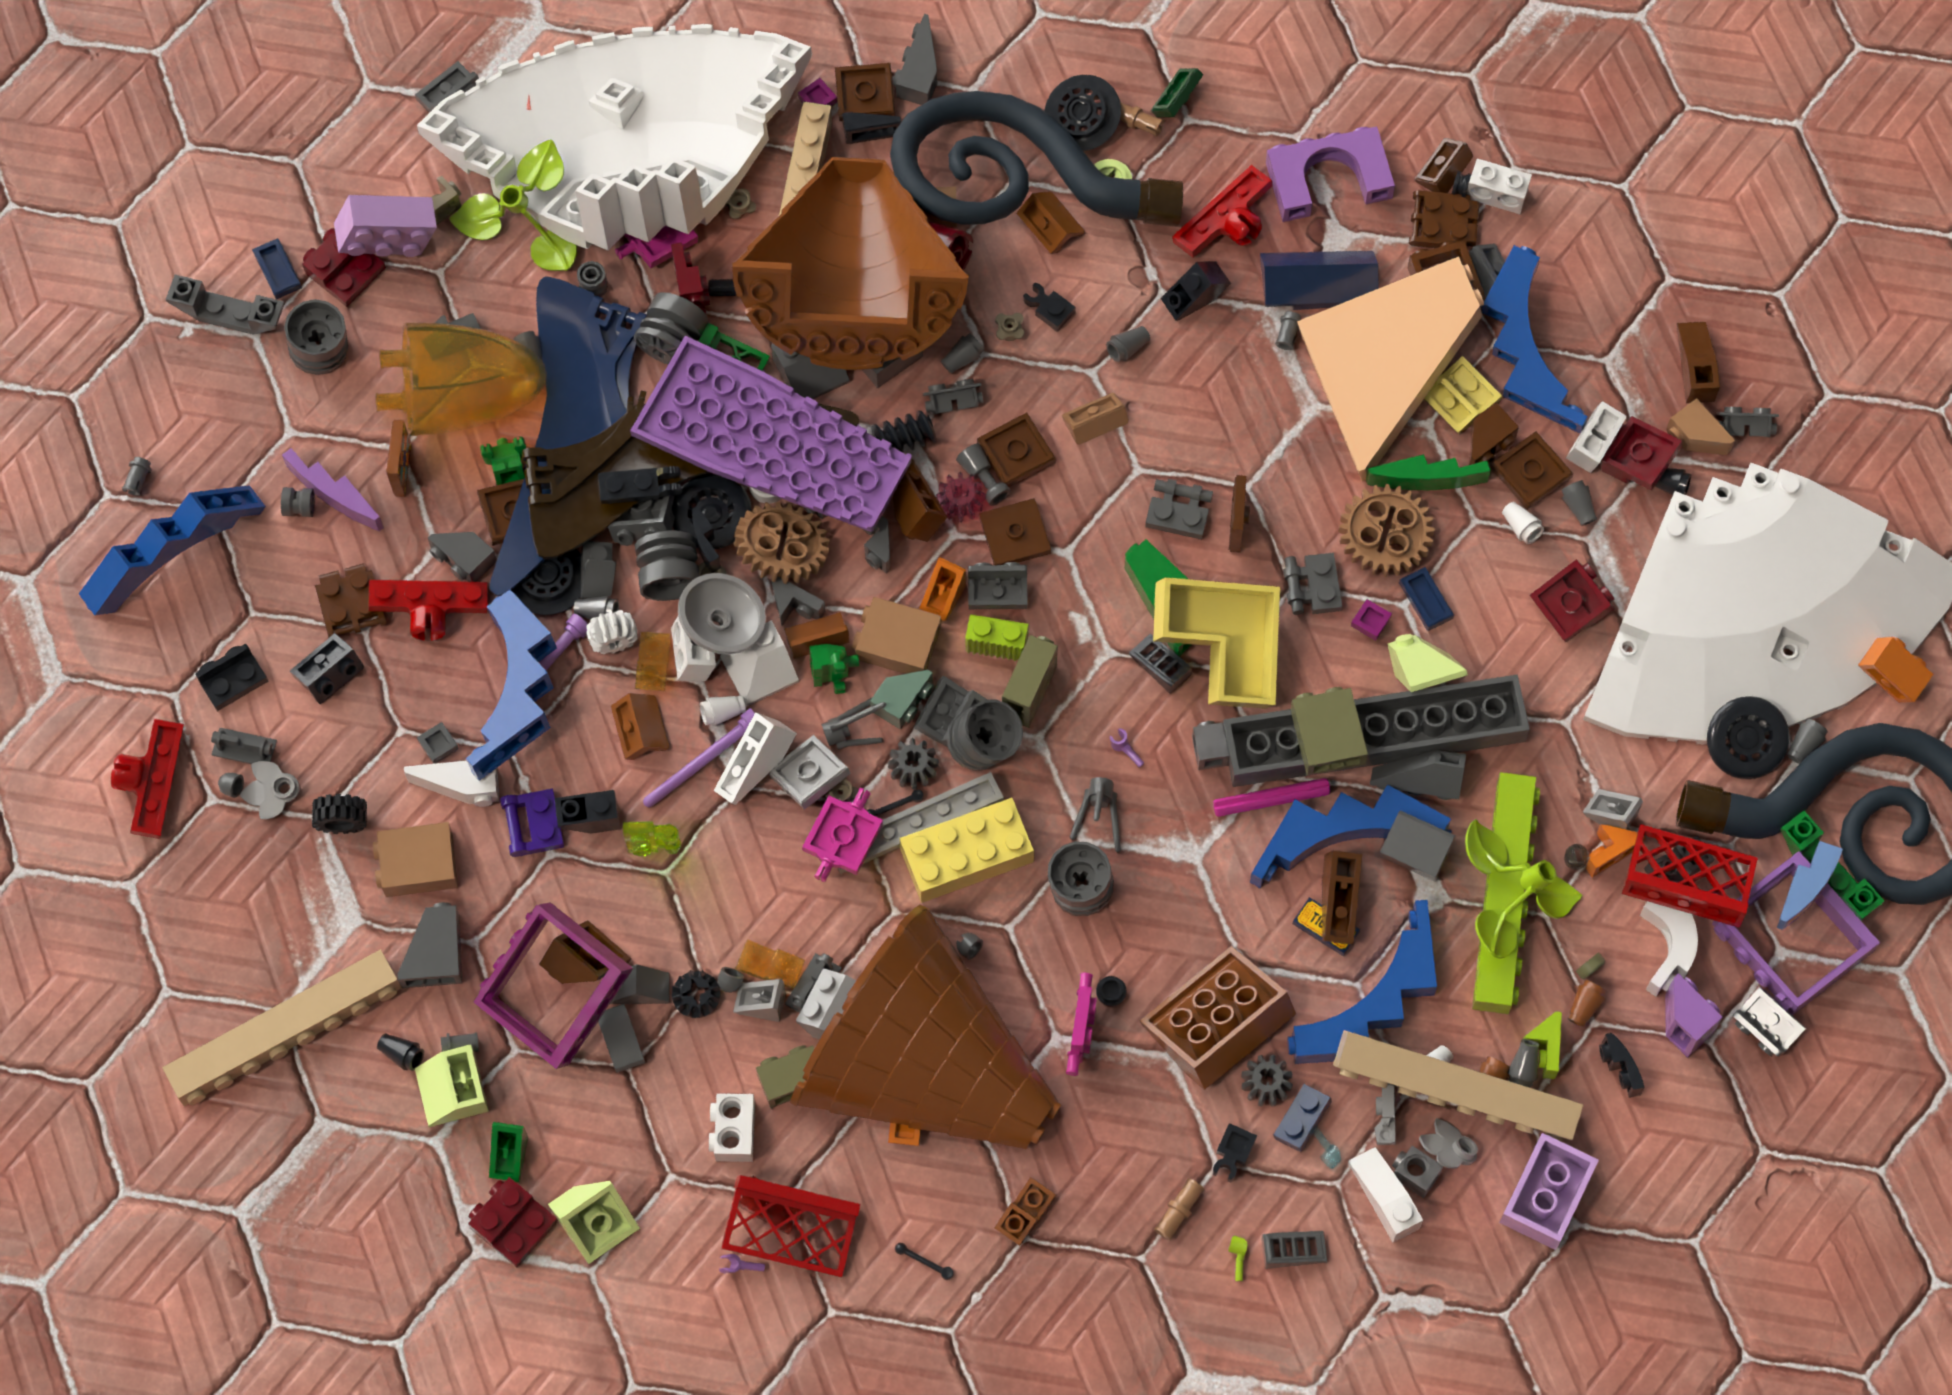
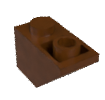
(1490, 433)

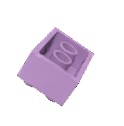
(385, 225)
(1549, 1191)

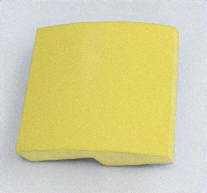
(1461, 395)

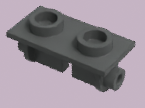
(941, 397)
(1759, 421)
(242, 746)
(808, 979)

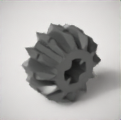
(914, 753)
(1266, 1092)

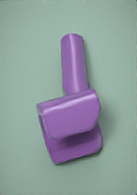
(1124, 746)
(737, 1264)

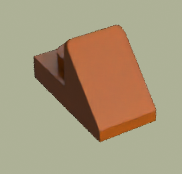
(1618, 845)

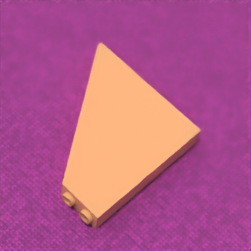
(1388, 352)

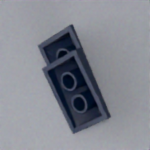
(1317, 278)

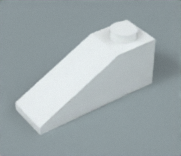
(755, 756)
(455, 781)
(1386, 1194)

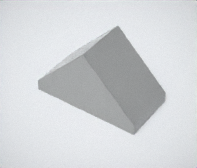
(1613, 809)
(761, 999)

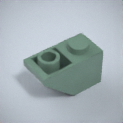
(902, 696)

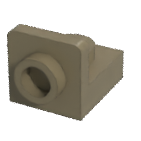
(446, 202)

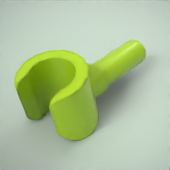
(1238, 1246)

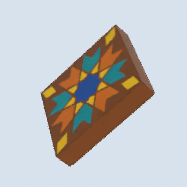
(398, 458)

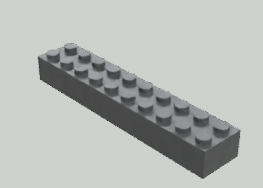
(1392, 726)

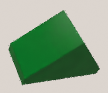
(507, 1151)

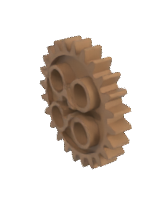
(1360, 523)
(803, 546)

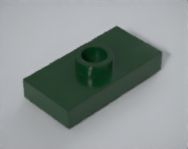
(1177, 92)

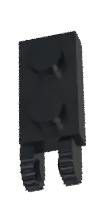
(637, 485)

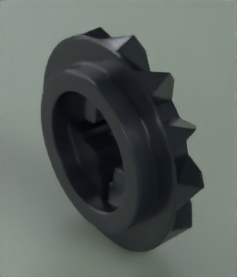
(708, 1000)

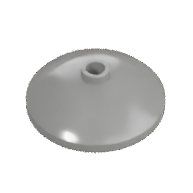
(729, 603)

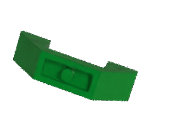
(1803, 836)

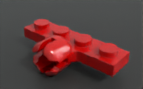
(1226, 214)
(427, 602)
(150, 777)

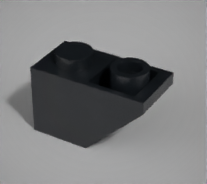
(1195, 289)
(588, 812)

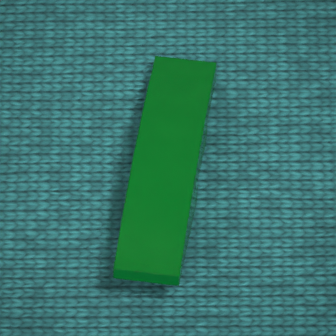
(1418, 475)

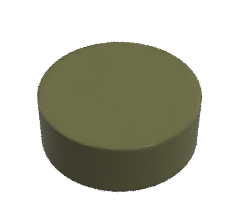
(1590, 966)

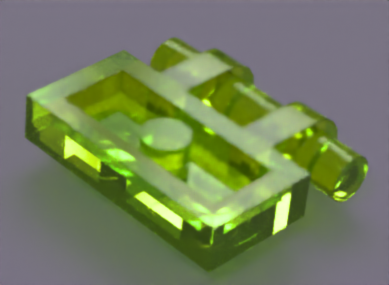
(645, 837)

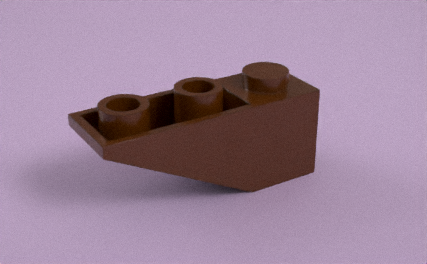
(1698, 362)

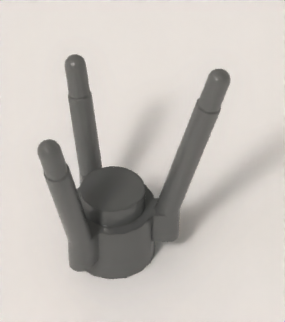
(837, 729)
(1100, 794)

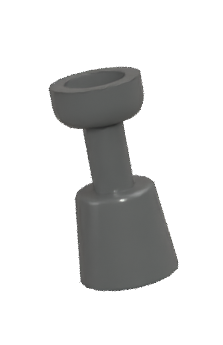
(976, 463)

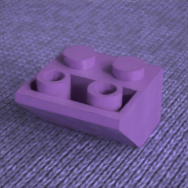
(1688, 1015)

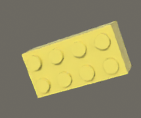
(966, 850)

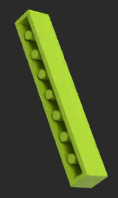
(1512, 824)

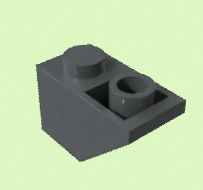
(464, 553)

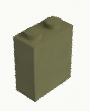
(1031, 678)
(1328, 731)

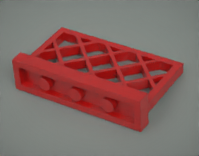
(1689, 899)
(797, 1199)

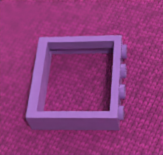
(1832, 906)

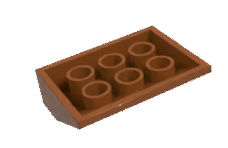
(1219, 1017)

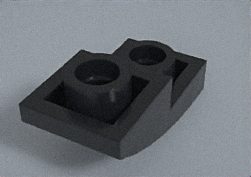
(1617, 1058)

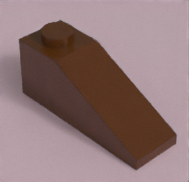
(917, 506)
(1340, 896)

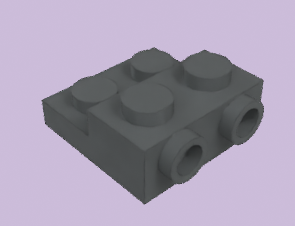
(643, 519)

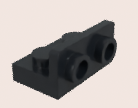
(327, 668)
(231, 676)

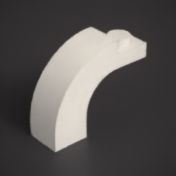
(1681, 939)

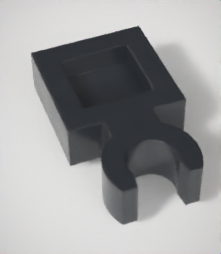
(1051, 309)
(1234, 1148)

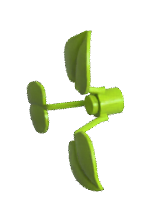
(481, 213)
(1553, 894)

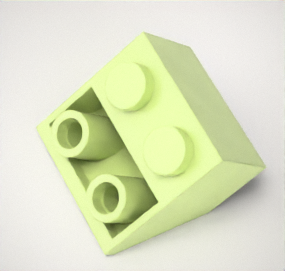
(451, 1086)

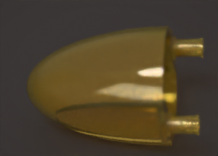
(459, 377)

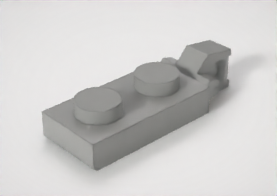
(1386, 1107)

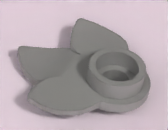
(266, 789)
(1449, 1145)

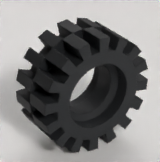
(339, 814)

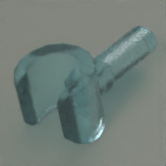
(1331, 1156)

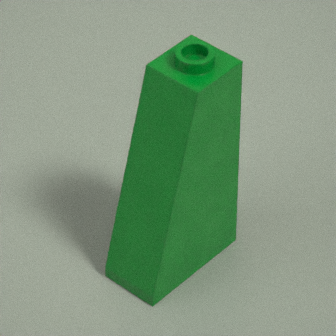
(1146, 567)

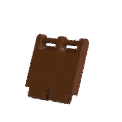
(1444, 219)
(347, 600)

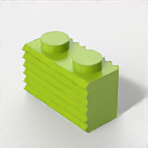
(996, 637)

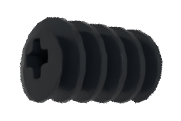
(906, 432)

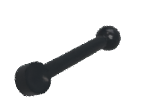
(917, 796)
(946, 1272)

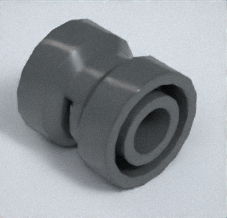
(597, 284)
(297, 502)

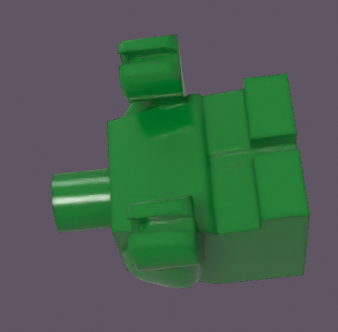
(505, 459)
(831, 664)

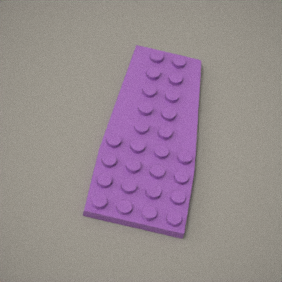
(768, 437)

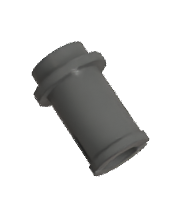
(1288, 330)
(139, 469)
(457, 1041)

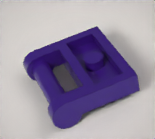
(541, 820)

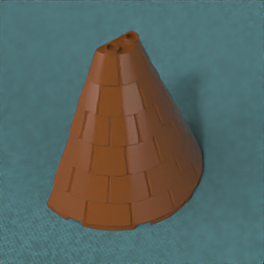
(850, 271)
(926, 1048)

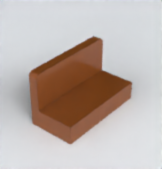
(1049, 220)
(816, 632)
(639, 725)

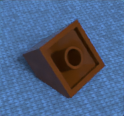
(573, 964)

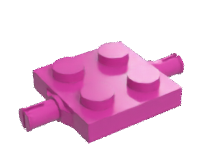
(659, 247)
(842, 835)
(1081, 1032)

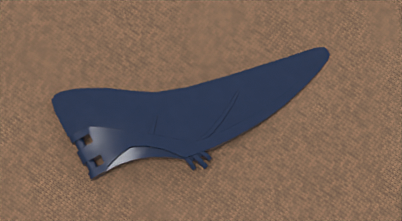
(586, 393)

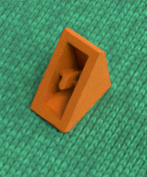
(944, 588)

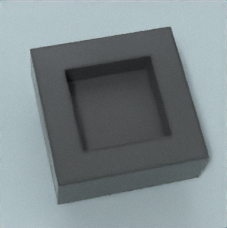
(437, 743)

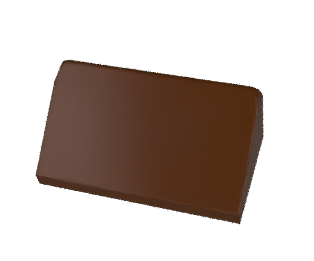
(1443, 165)

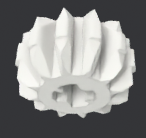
(611, 632)

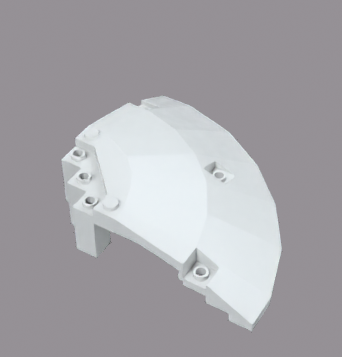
(642, 120)
(1756, 577)

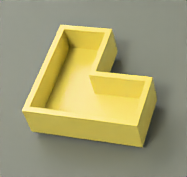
(1239, 627)

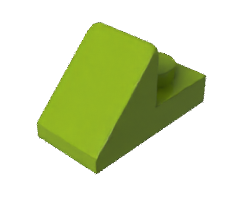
(1548, 1037)

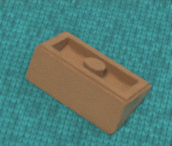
(1095, 418)

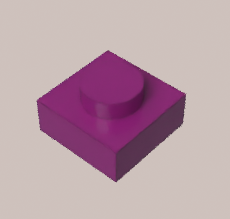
(817, 93)
(1371, 619)

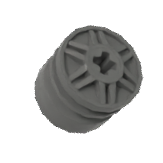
(315, 322)
(667, 324)
(666, 564)
(995, 725)
(1080, 862)

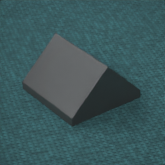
(1417, 846)

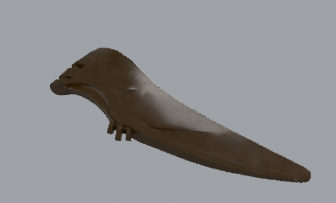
(573, 508)

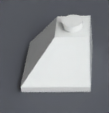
(761, 668)

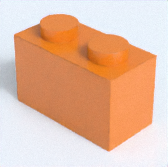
(1896, 669)

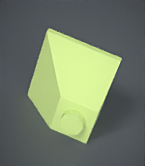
(1421, 664)
(594, 1218)

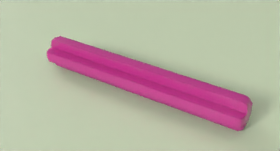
(1271, 797)

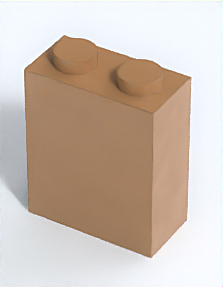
(897, 636)
(415, 859)

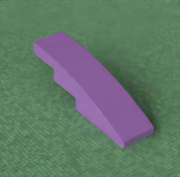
(338, 494)

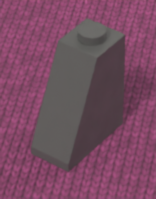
(434, 950)

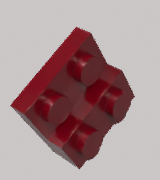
(341, 273)
(690, 283)
(1640, 453)
(1573, 600)
(511, 1221)

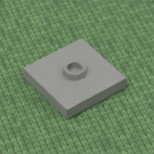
(809, 772)

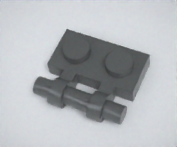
(1175, 516)
(1321, 580)

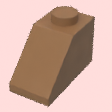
(1700, 430)

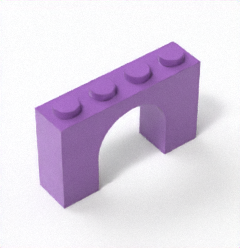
(1358, 150)

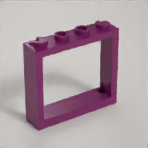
(506, 964)

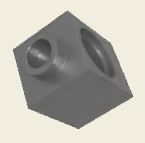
(1210, 745)
(1418, 1184)

